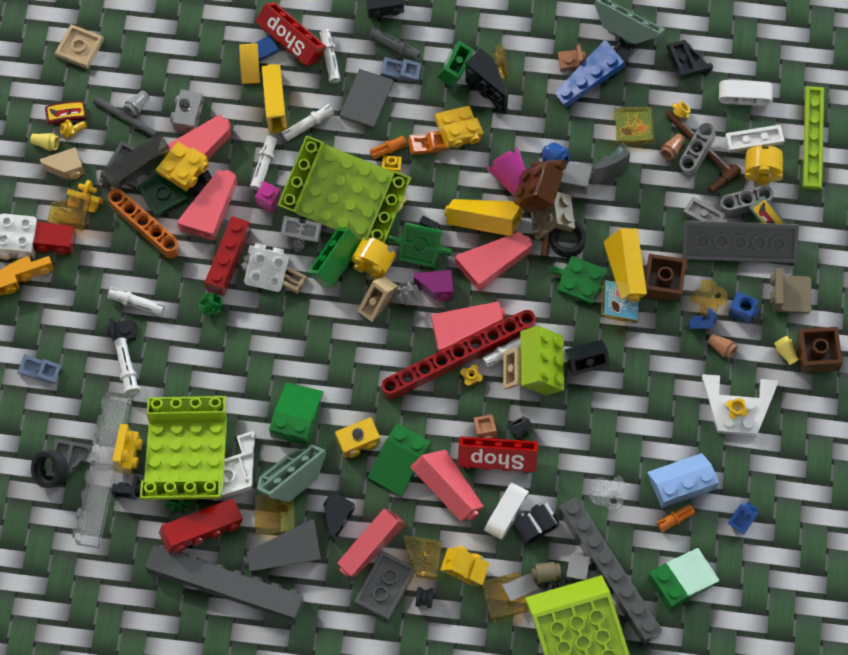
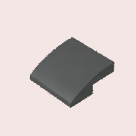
(609, 169)

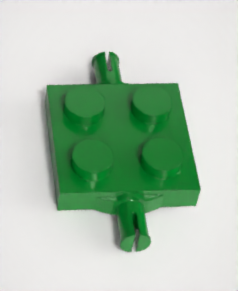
(420, 245)
(580, 279)

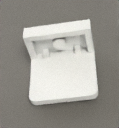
(17, 236)
(266, 267)

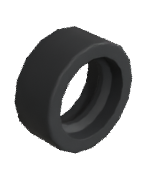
(568, 252)
(61, 469)

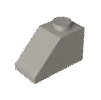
(576, 178)

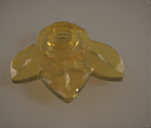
(706, 296)

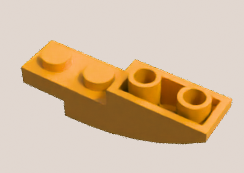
(23, 271)

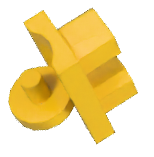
(87, 188)

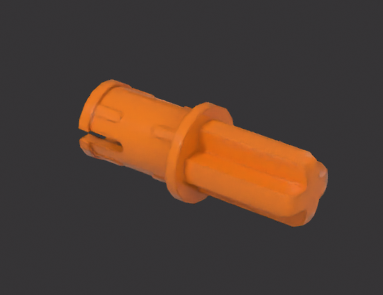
(388, 147)
(675, 518)

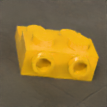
(458, 127)
(183, 166)
(126, 450)

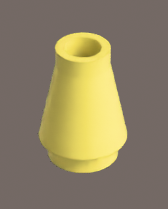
(47, 141)
(786, 349)

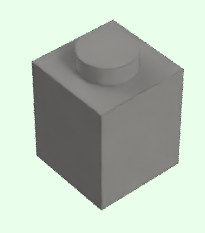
(577, 567)

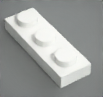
(750, 138)

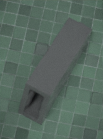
(289, 548)

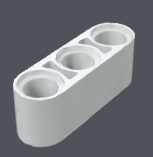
(745, 92)
(506, 511)

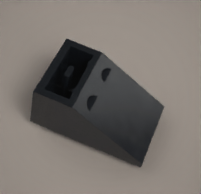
(485, 77)

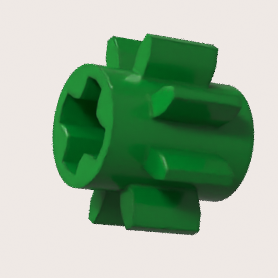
(210, 304)
(176, 507)

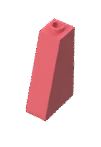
(207, 137)
(209, 207)
(493, 259)
(462, 323)
(448, 483)
(371, 543)

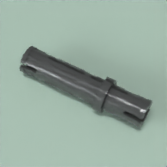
(399, 46)

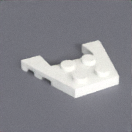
(756, 407)
(239, 468)

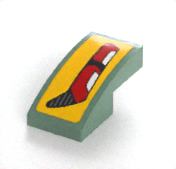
(765, 212)

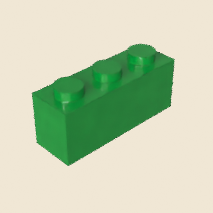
(334, 257)

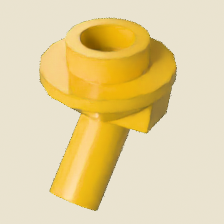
(69, 130)

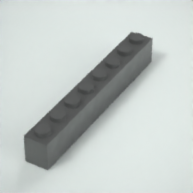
(607, 565)
(225, 583)

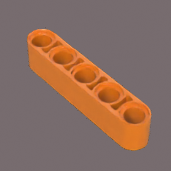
(139, 216)

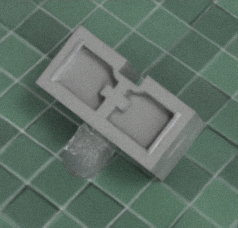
(187, 111)
(300, 232)

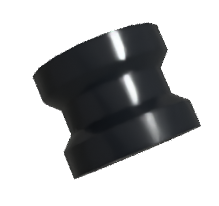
(424, 597)

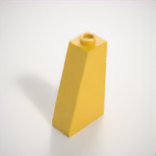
(274, 98)
(484, 215)
(626, 263)

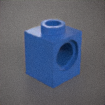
(744, 300)

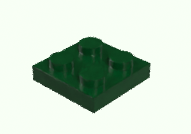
(162, 195)

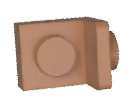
(571, 59)
(485, 427)

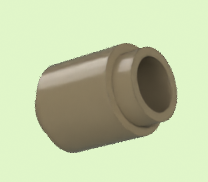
(546, 572)

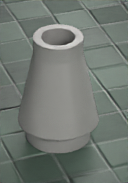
(135, 104)

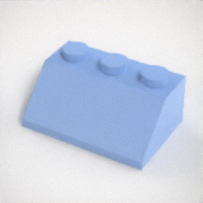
(683, 480)

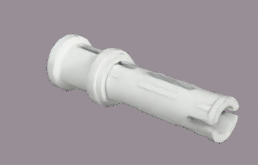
(128, 375)

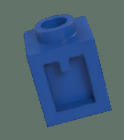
(699, 322)
(743, 517)

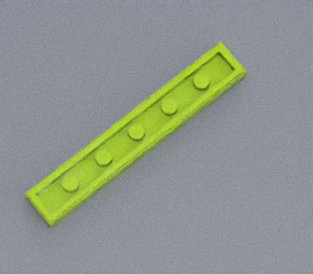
(813, 138)

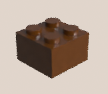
(538, 187)
(665, 277)
(819, 349)

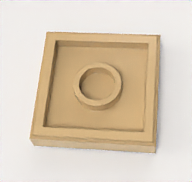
(79, 46)

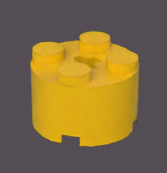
(764, 165)
(373, 258)

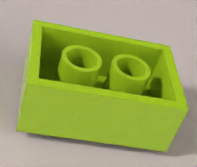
(542, 360)

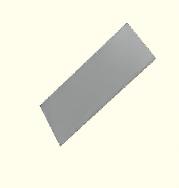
(520, 587)

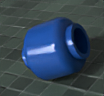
(555, 152)

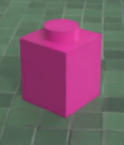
(268, 197)

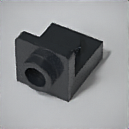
(202, 181)
(121, 329)
(124, 490)

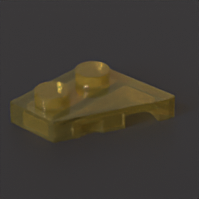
(500, 60)
(70, 212)
(424, 556)

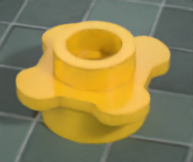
(681, 110)
(471, 370)
(740, 403)

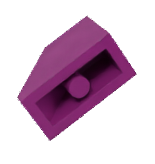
(435, 284)

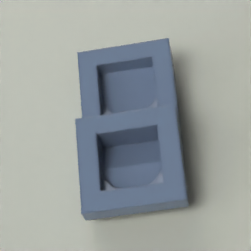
(400, 70)
(38, 369)

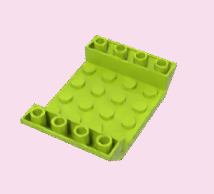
(343, 191)
(185, 448)
(577, 620)

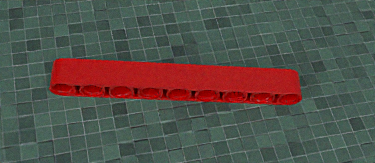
(454, 362)

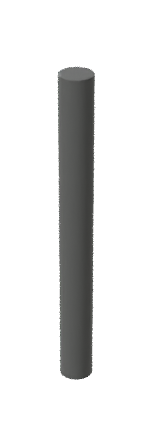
(122, 115)

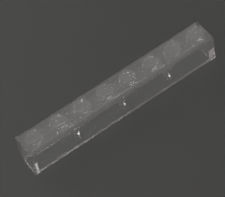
(102, 472)

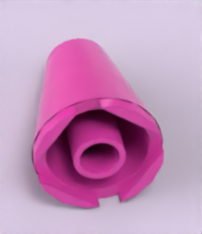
(508, 170)

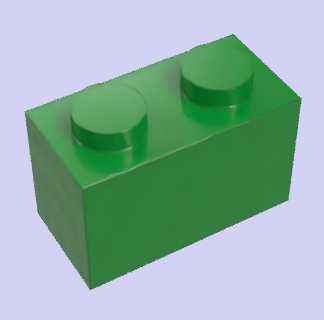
(455, 63)

